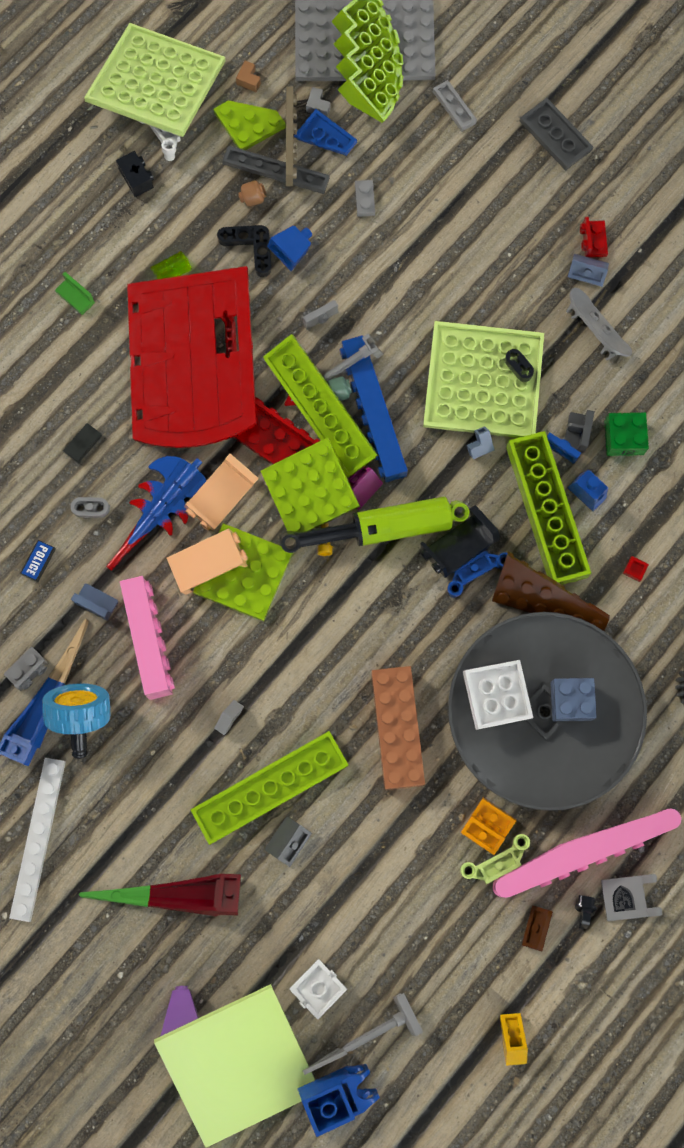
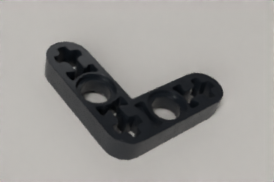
(252, 239)

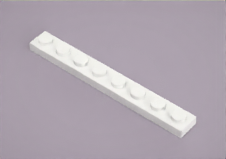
(37, 840)

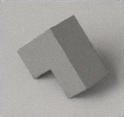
(315, 102)
(228, 717)

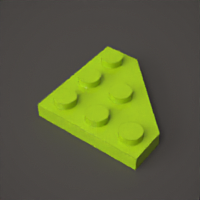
(248, 123)

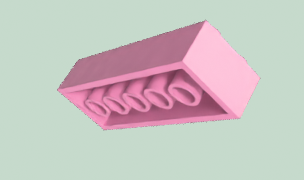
(146, 638)

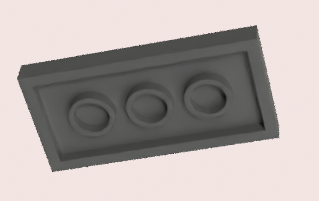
(556, 134)

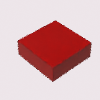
(635, 568)

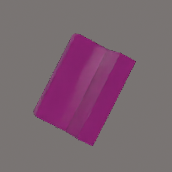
(364, 484)

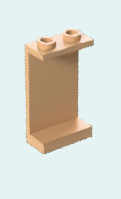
(220, 493)
(207, 560)

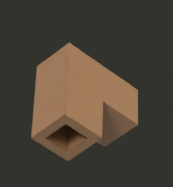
(247, 78)

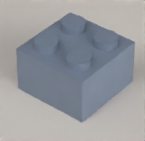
(573, 699)

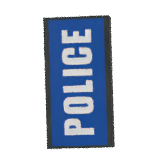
(38, 561)

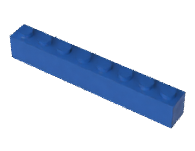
(374, 412)

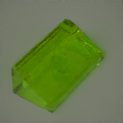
(172, 266)

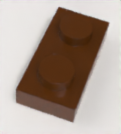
(537, 928)

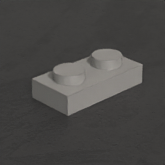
(364, 198)

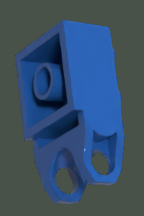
(335, 1098)

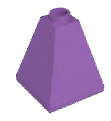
(180, 1010)

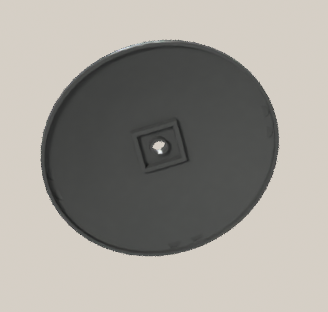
(545, 760)

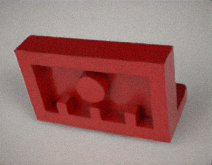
(594, 238)

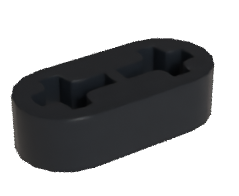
(516, 367)

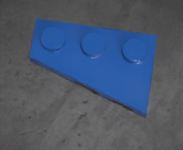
(324, 133)

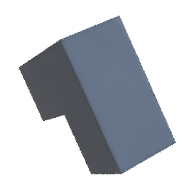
(482, 445)

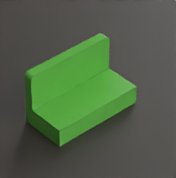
(75, 294)

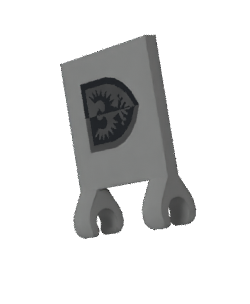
(626, 898)

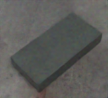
(82, 443)

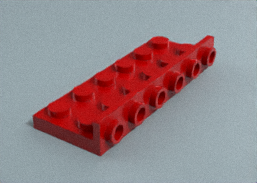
(274, 436)

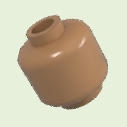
(252, 193)

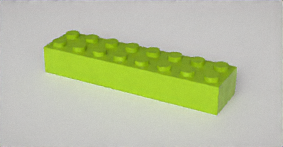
(548, 508)

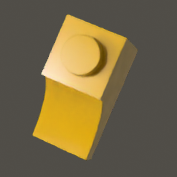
(514, 1039)

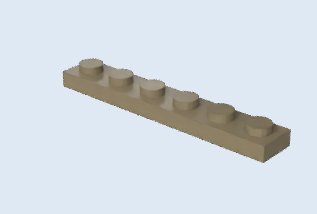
(291, 143)

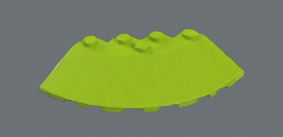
(370, 58)

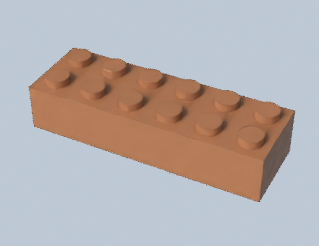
(397, 728)

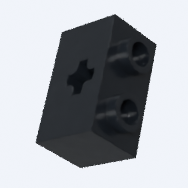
(135, 174)

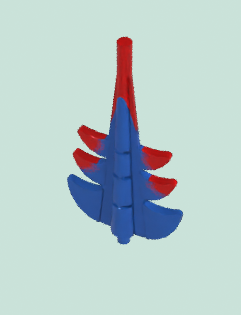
(180, 482)

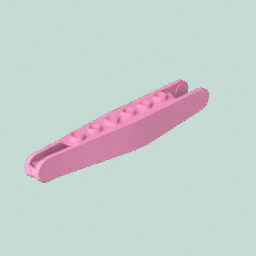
(583, 851)

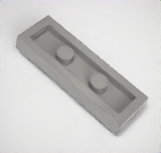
(454, 106)

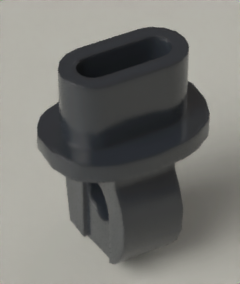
(585, 907)

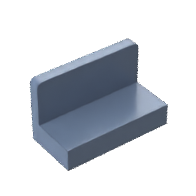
(588, 270)
(95, 601)

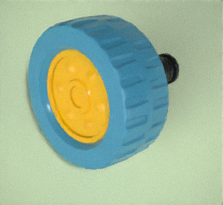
(76, 711)

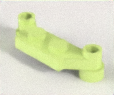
(499, 864)

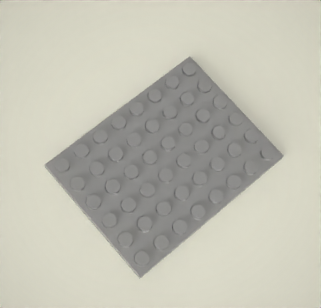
(316, 34)

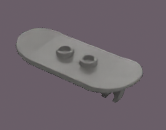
(597, 324)

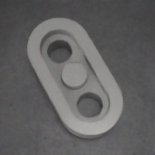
(90, 507)

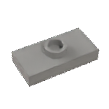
(320, 315)

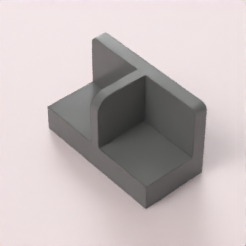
(579, 429)

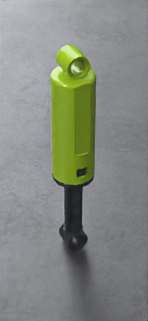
(385, 524)

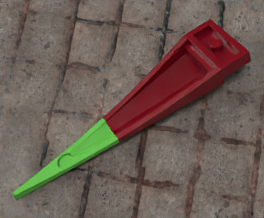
(203, 895)

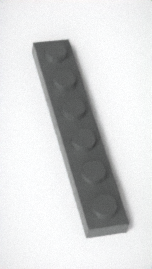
(274, 169)

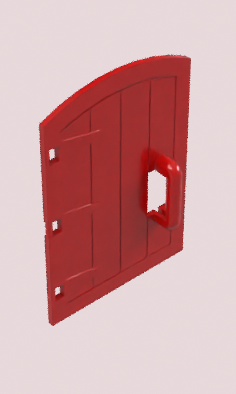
(182, 384)

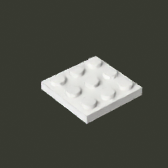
(497, 694)

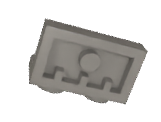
(26, 669)

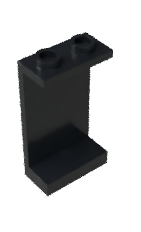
(461, 543)

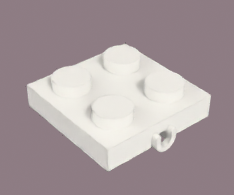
(318, 989)

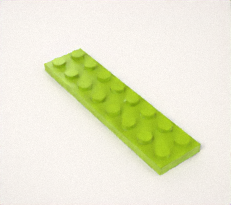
(320, 404)
(269, 788)

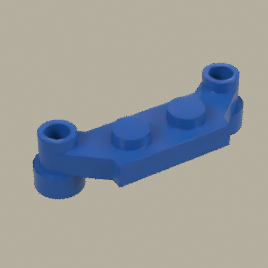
(473, 569)

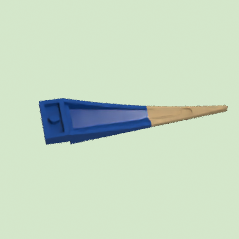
(29, 729)

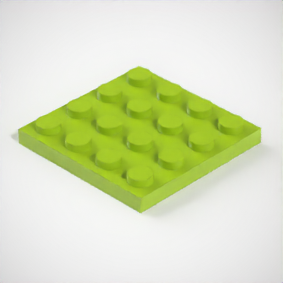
(310, 487)
(252, 587)

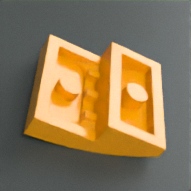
(488, 826)

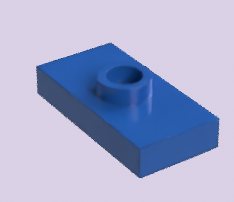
(563, 448)

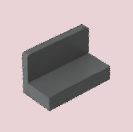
(288, 841)

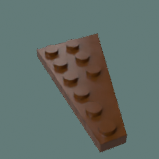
(536, 592)

